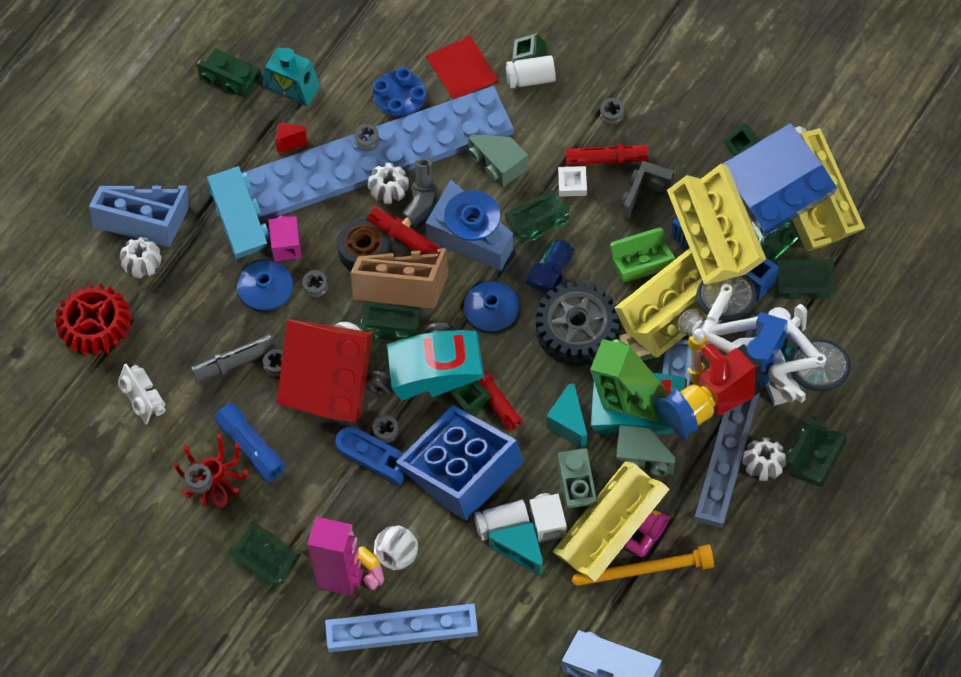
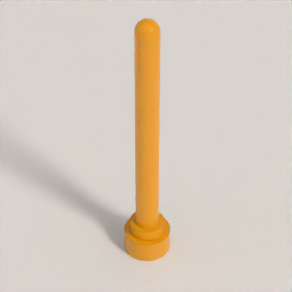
(700, 558)

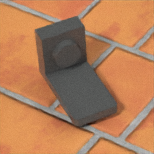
(649, 175)

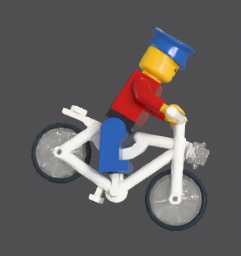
(749, 361)

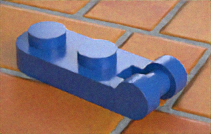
(369, 453)

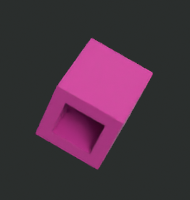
(285, 238)

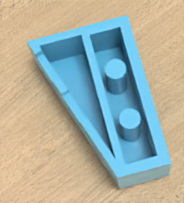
(238, 212)

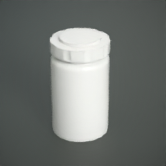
(530, 71)
(500, 518)

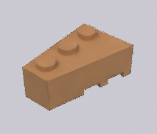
(400, 280)

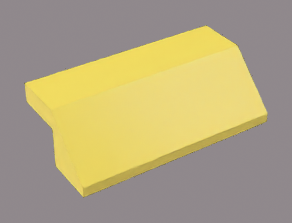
(833, 217)
(716, 225)
(655, 307)
(610, 522)

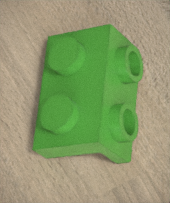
(641, 255)

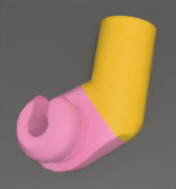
(374, 568)

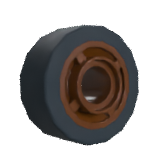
(359, 233)

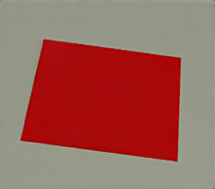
(462, 68)

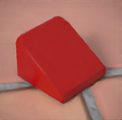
(290, 137)

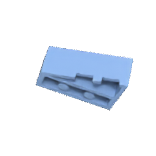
(601, 658)

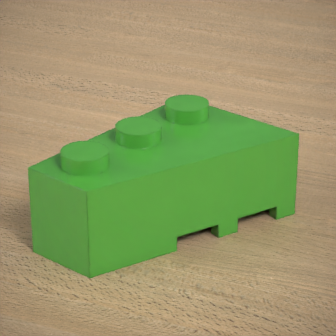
(626, 381)

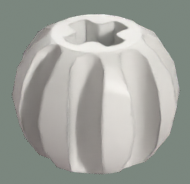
(388, 183)
(140, 257)
(764, 459)
(395, 547)

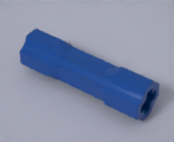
(263, 458)

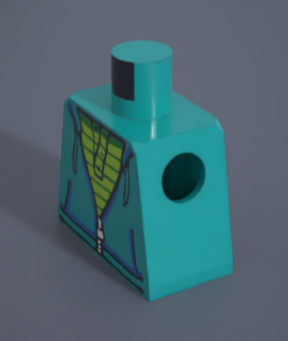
(291, 76)

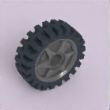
(572, 305)

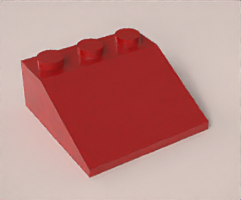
(324, 370)

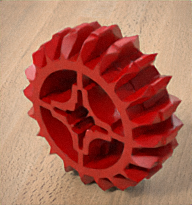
(88, 333)

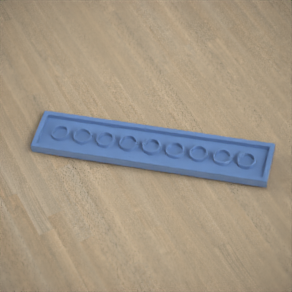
(343, 167)

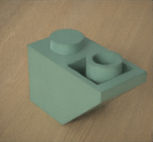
(499, 156)
(645, 450)
(576, 478)

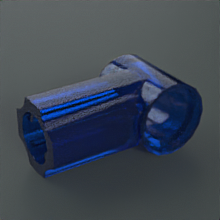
(549, 271)

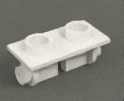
(135, 383)

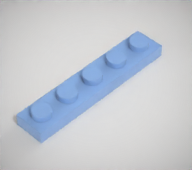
(401, 628)

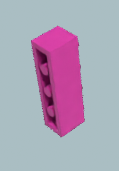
(335, 556)

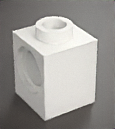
(547, 517)

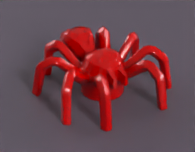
(218, 494)

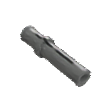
(222, 363)

